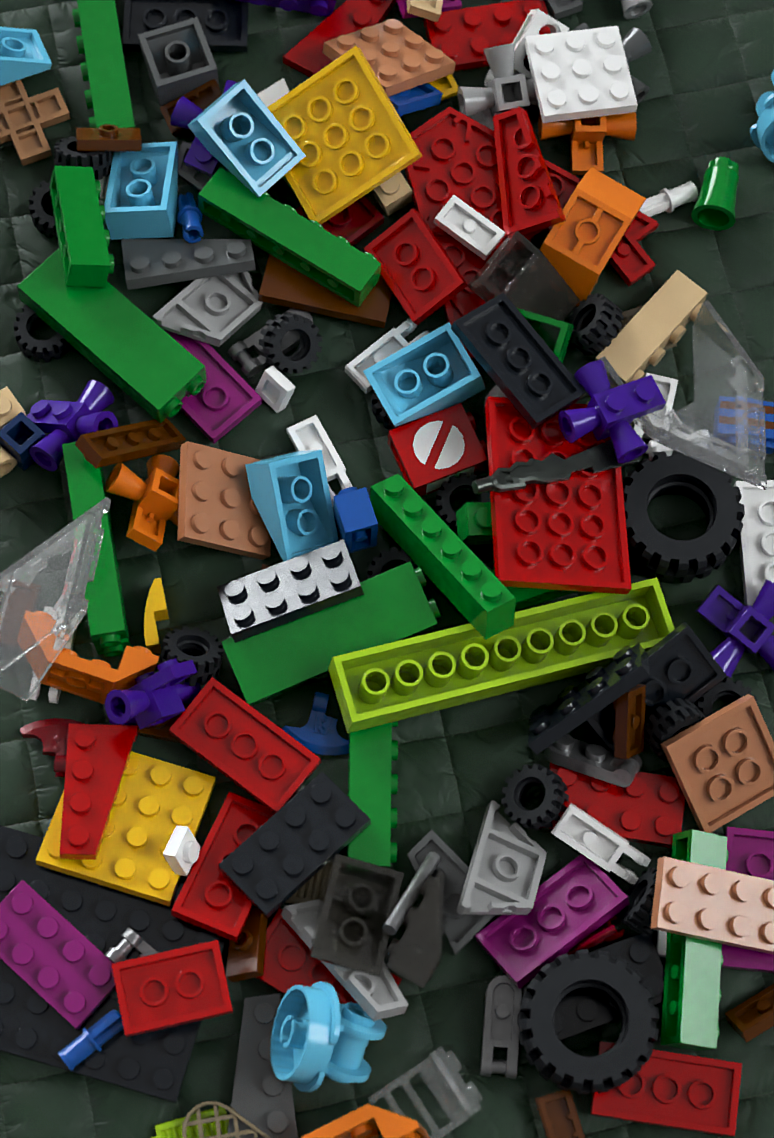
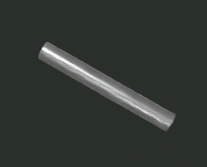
(411, 893)

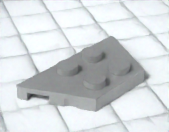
(211, 308)
(502, 869)

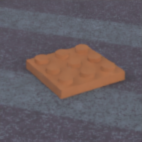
(395, 55)
(218, 504)
(724, 763)

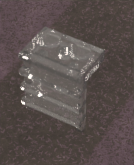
(441, 1076)

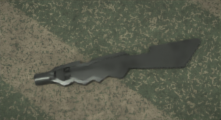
(551, 469)

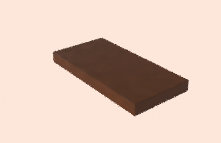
(292, 289)

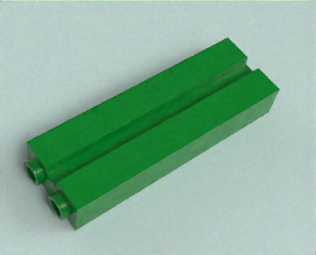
(115, 339)
(104, 593)
(303, 649)

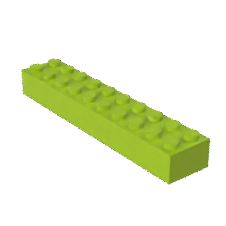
(463, 667)

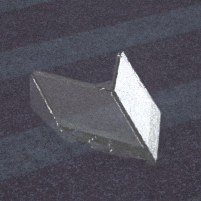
(727, 413)
(46, 600)

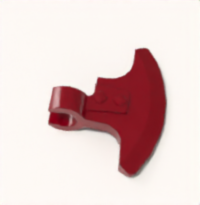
(54, 737)
(604, 932)

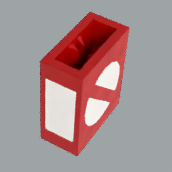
(438, 448)

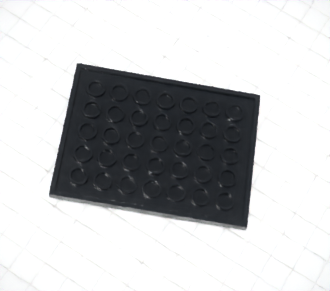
(35, 1031)

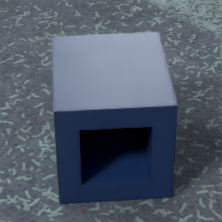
(19, 437)

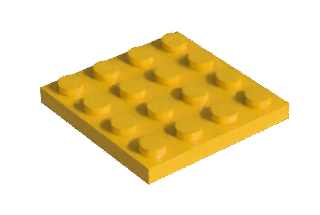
(346, 133)
(146, 811)

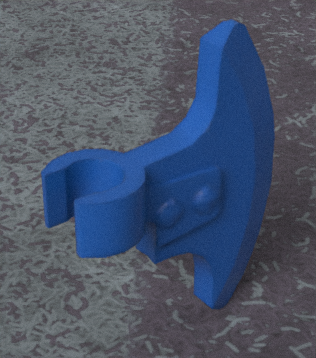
(320, 732)

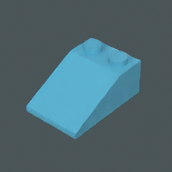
(21, 54)
(246, 138)
(143, 192)
(425, 377)
(294, 501)

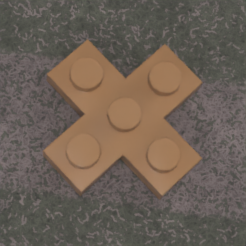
(26, 116)

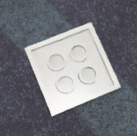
(580, 74)

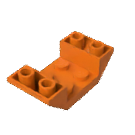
(593, 227)
(96, 677)
(367, 1122)

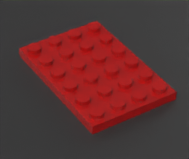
(558, 531)

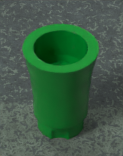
(717, 195)

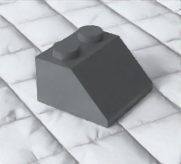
(177, 59)

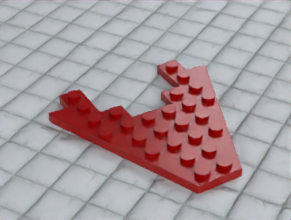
(463, 163)

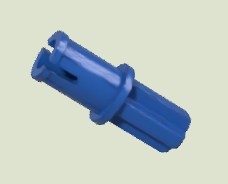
(189, 218)
(91, 1039)

